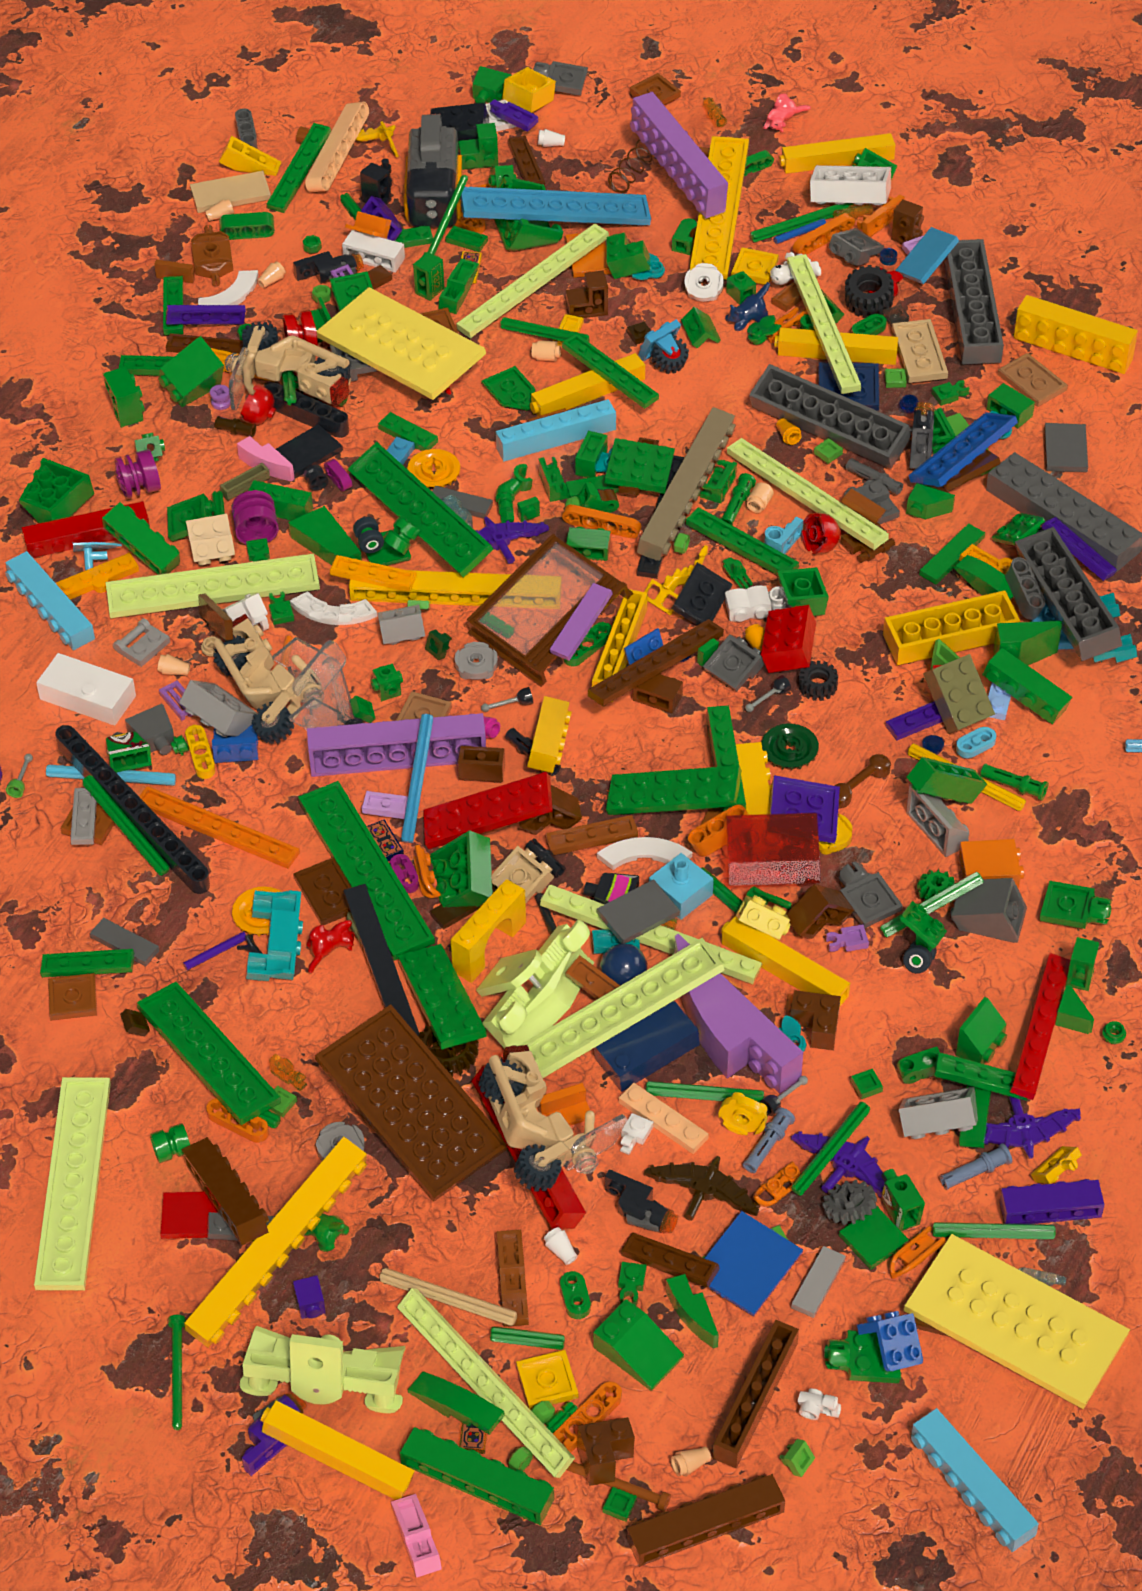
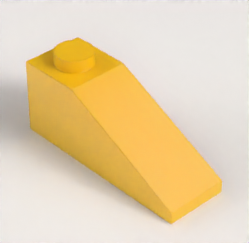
(246, 158)

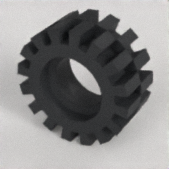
(818, 690)

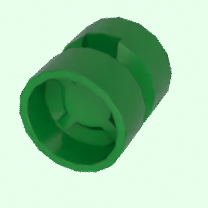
(401, 535)
(169, 1143)

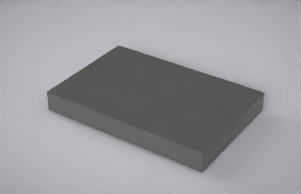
(1066, 447)
(638, 912)

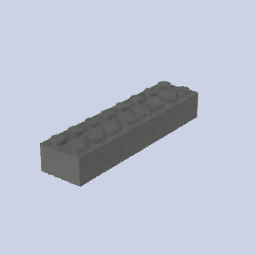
(973, 303)
(830, 416)
(1042, 495)
(1070, 594)

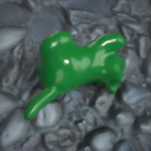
(328, 1231)

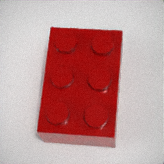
(788, 638)

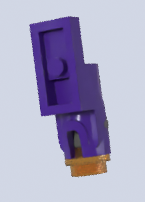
(266, 1446)

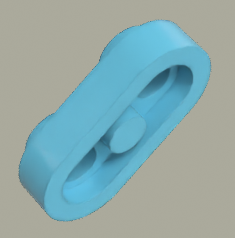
(972, 744)

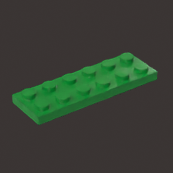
(674, 790)
(441, 996)

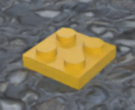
(755, 264)
(547, 1379)

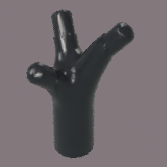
(251, 946)

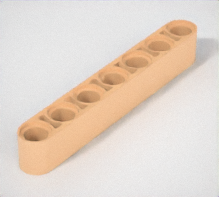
(337, 147)

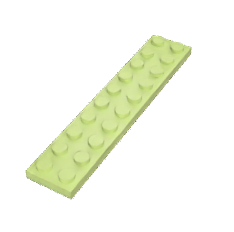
(219, 583)
(624, 1006)
(72, 1184)

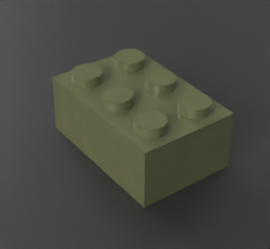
(959, 693)

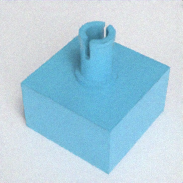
(684, 884)

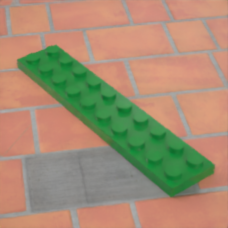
(412, 500)
(364, 863)

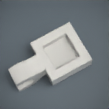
(635, 1130)

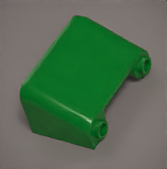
(523, 233)

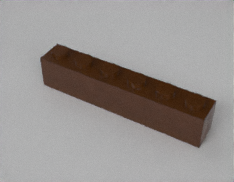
(225, 1191)
(755, 1394)
(705, 1519)

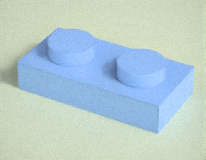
(1000, 701)

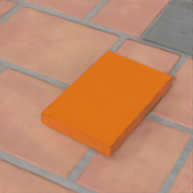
(593, 261)

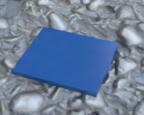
(750, 1262)

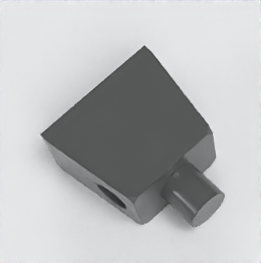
(153, 727)

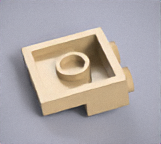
(210, 539)
(524, 871)

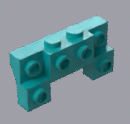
(1127, 650)
(284, 927)

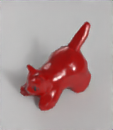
(324, 941)

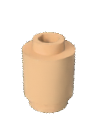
(546, 350)
(759, 497)

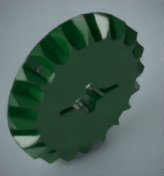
(790, 734)

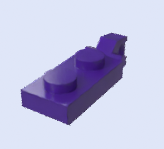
(514, 114)

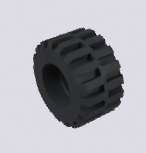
(869, 279)

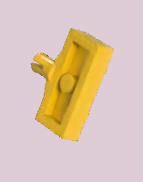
(1060, 1161)

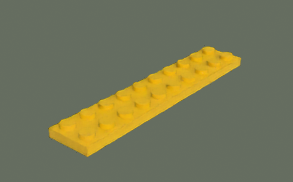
(716, 234)

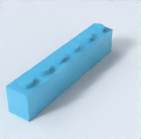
(555, 430)
(49, 601)
(974, 1480)

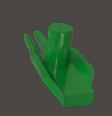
(737, 572)

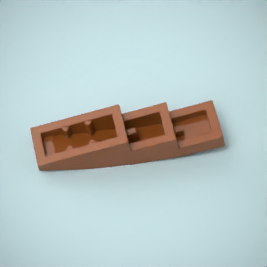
(513, 1274)

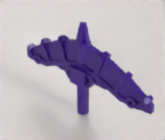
(501, 534)
(1026, 1130)
(848, 1162)

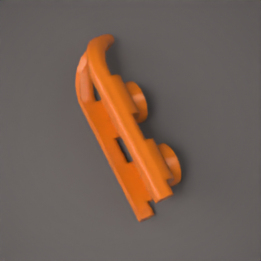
(793, 319)
(426, 877)
(774, 1185)
(913, 1258)

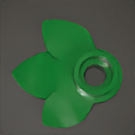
(760, 330)

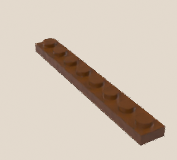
(654, 663)

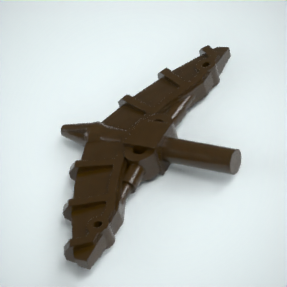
(705, 1185)

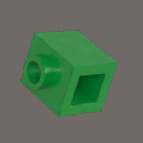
(740, 286)

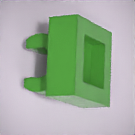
(798, 1457)

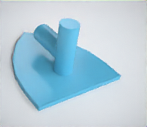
(89, 556)

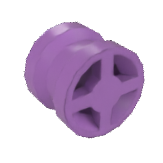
(220, 397)

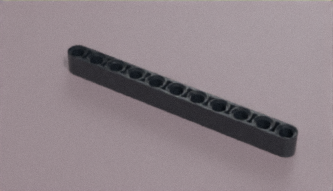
(89, 762)

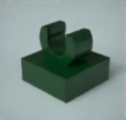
(438, 644)

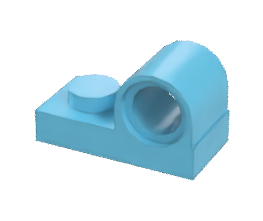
(784, 539)

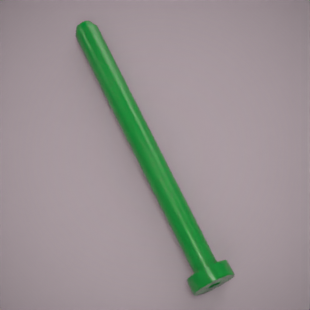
(448, 214)
(176, 1322)

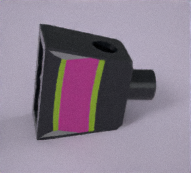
(611, 887)

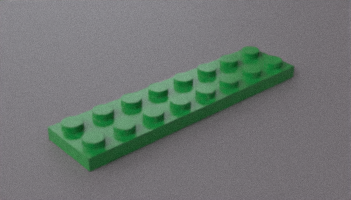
(209, 1053)

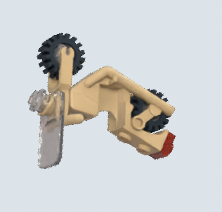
(268, 358)
(249, 663)
(544, 1140)

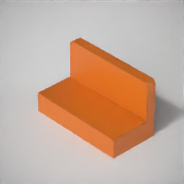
(371, 225)
(568, 1101)

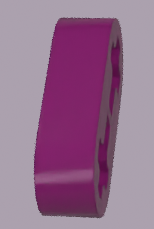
(338, 475)
(408, 872)

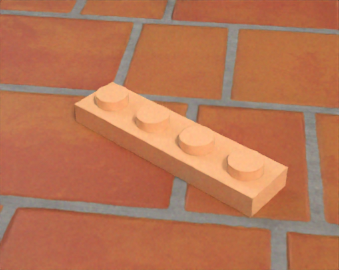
(664, 1118)

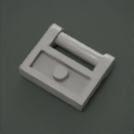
(145, 647)

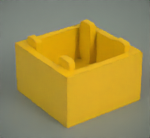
(529, 89)

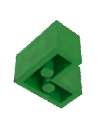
(480, 151)
(626, 257)
(124, 396)

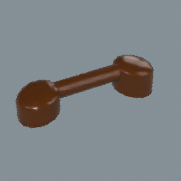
(878, 766)

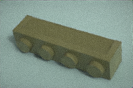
(243, 481)

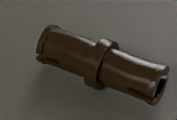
(235, 426)

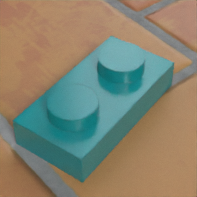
(605, 939)

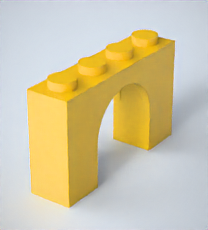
(503, 911)

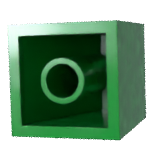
(191, 372)

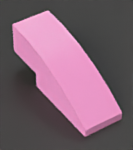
(254, 454)
(416, 1535)

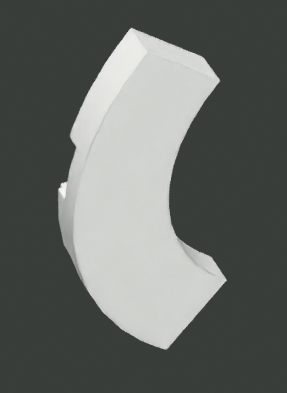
(236, 293)
(321, 612)
(641, 847)

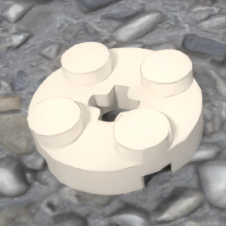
(704, 293)

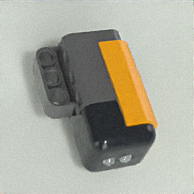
(431, 173)

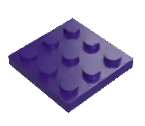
(803, 796)

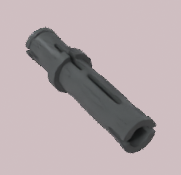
(871, 474)

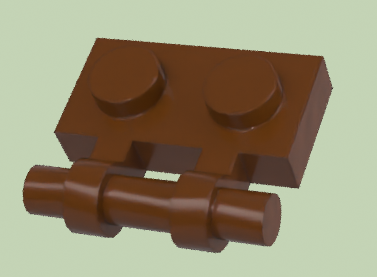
(868, 553)

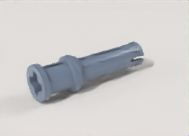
(773, 1133)
(985, 1163)

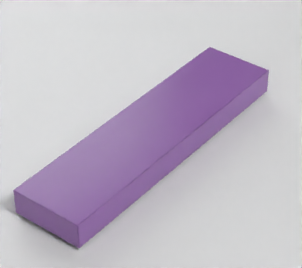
(581, 621)

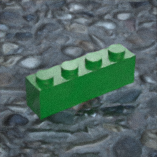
(141, 540)
(1027, 686)
(946, 780)

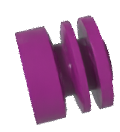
(137, 474)
(254, 516)

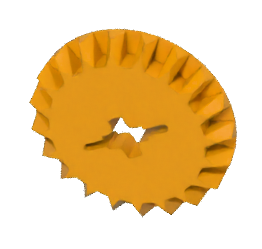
(445, 463)
(243, 912)

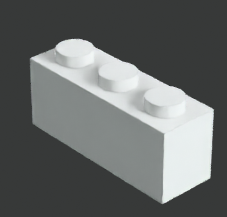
(375, 250)

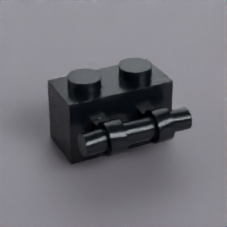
(376, 181)

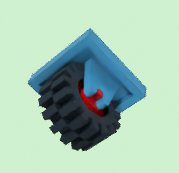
(664, 348)

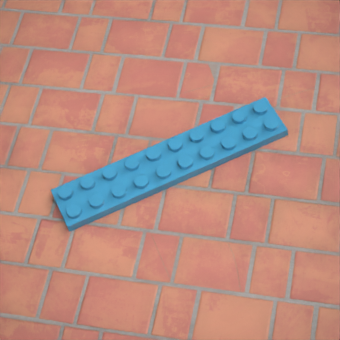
(555, 206)

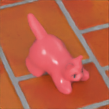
(783, 110)

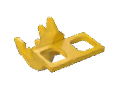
(381, 132)
(671, 582)

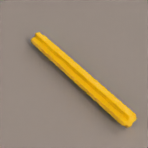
(991, 789)

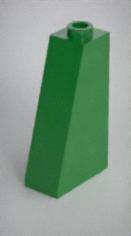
(323, 536)

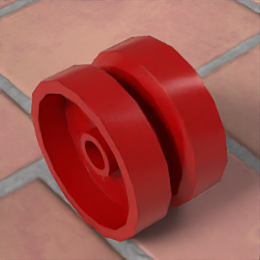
(305, 329)

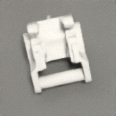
(253, 607)

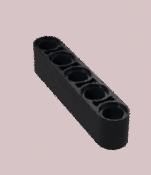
(311, 412)

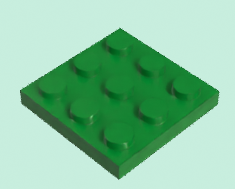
(639, 465)

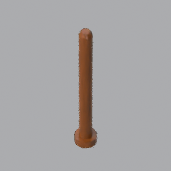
(661, 1500)

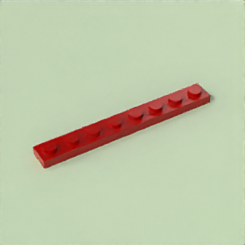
(1040, 1026)

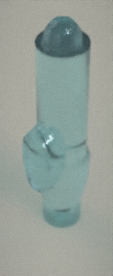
(1046, 1277)

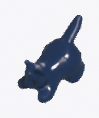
(751, 308)

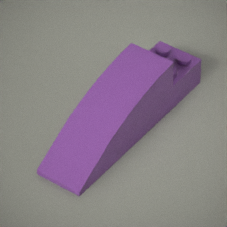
(739, 1033)

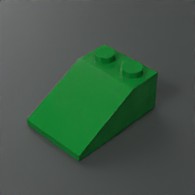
(1028, 640)
(636, 1345)

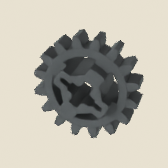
(850, 1202)

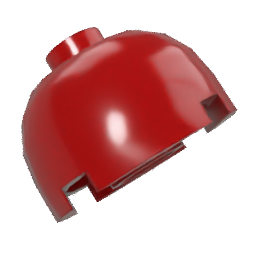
(258, 406)
(820, 533)

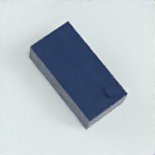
(647, 1046)

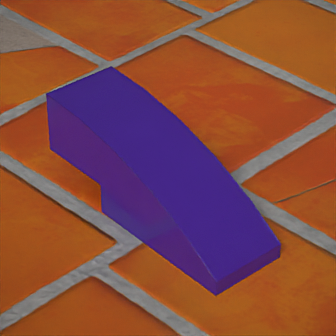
(377, 207)

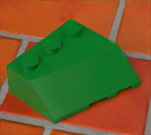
(55, 491)
(463, 870)

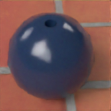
(623, 963)

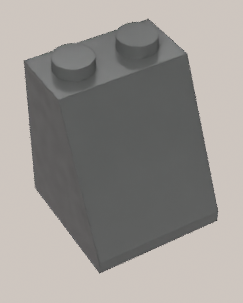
(991, 910)

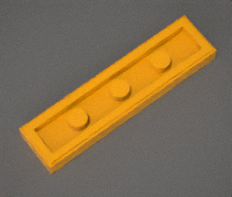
(373, 573)

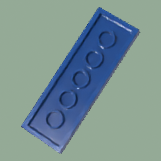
(963, 449)

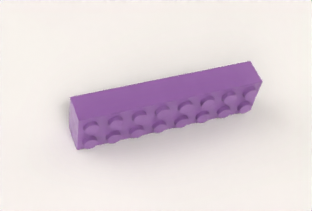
(679, 155)
(390, 744)

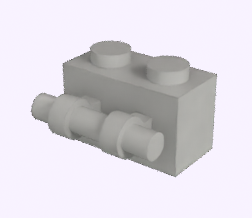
(401, 624)

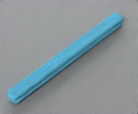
(128, 776)

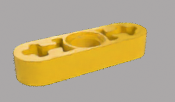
(201, 744)

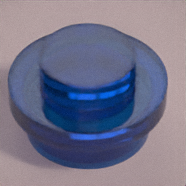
(908, 403)
(933, 743)

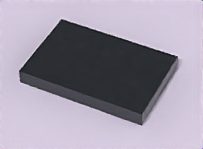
(310, 449)
(701, 595)

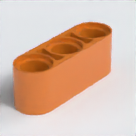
(713, 834)

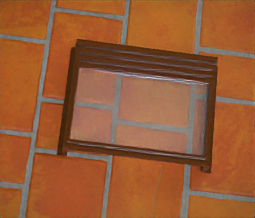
(536, 604)

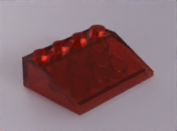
(773, 849)

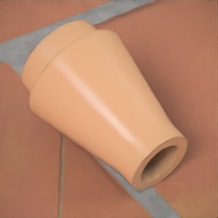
(220, 209)
(272, 274)
(172, 666)
(689, 1460)

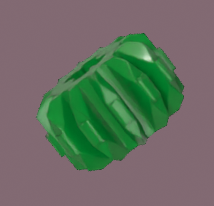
(933, 883)

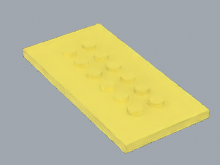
(401, 343)
(1017, 1321)

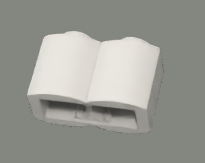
(747, 603)

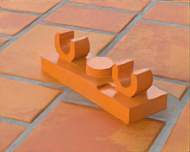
(880, 218)

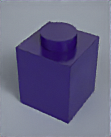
(309, 1297)

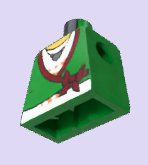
(127, 751)
(902, 1200)

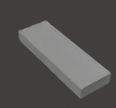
(83, 817)
(818, 1282)

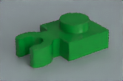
(949, 393)
(258, 550)
(280, 609)
(631, 1280)

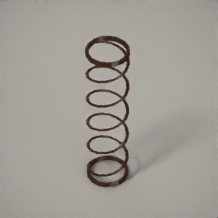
(624, 177)

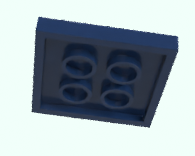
(868, 376)

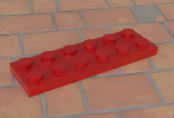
(488, 809)

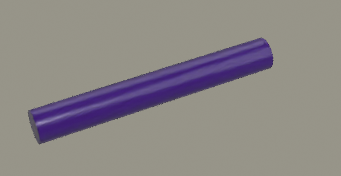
(214, 951)

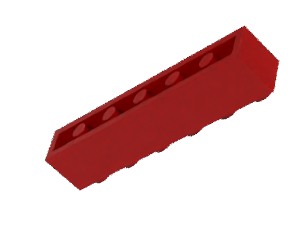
(61, 534)

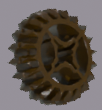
(447, 1056)

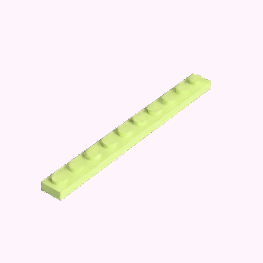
(532, 280)
(824, 324)
(807, 493)
(659, 937)
(486, 1382)

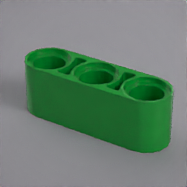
(247, 225)

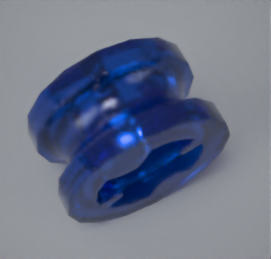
(892, 253)

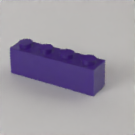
(1052, 1202)

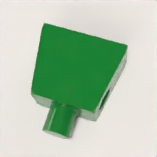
(488, 85)

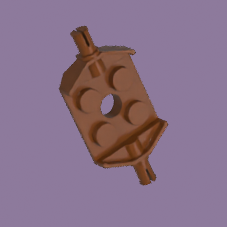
(212, 263)

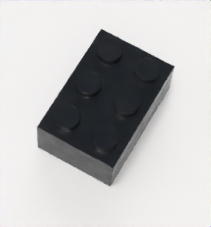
(463, 118)

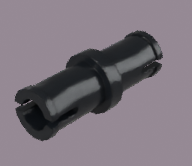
(546, 856)

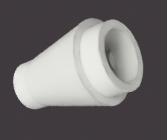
(549, 138)
(560, 1245)

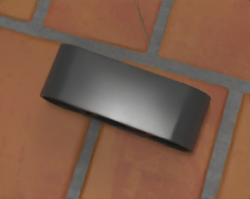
(245, 127)
(1025, 588)

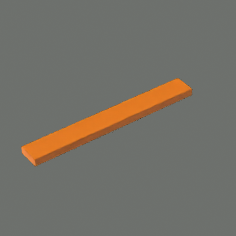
(220, 828)

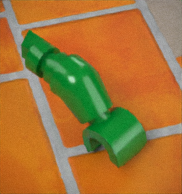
(508, 490)

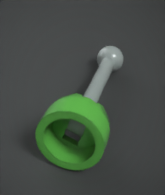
(18, 783)

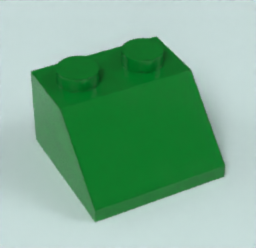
(804, 588)
(981, 1033)

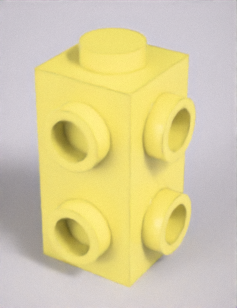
(763, 917)

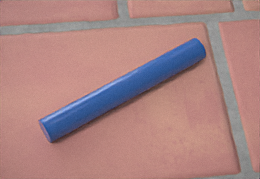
(799, 231)

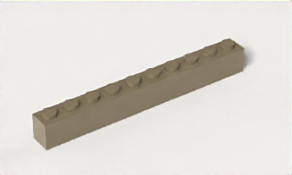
(686, 484)

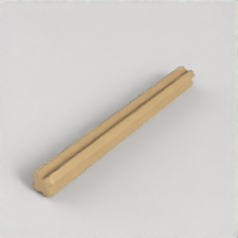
(449, 1296)

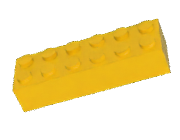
(1075, 334)
(957, 624)

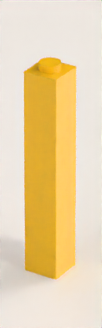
(834, 153)
(859, 346)
(581, 388)
(782, 960)
(336, 1450)

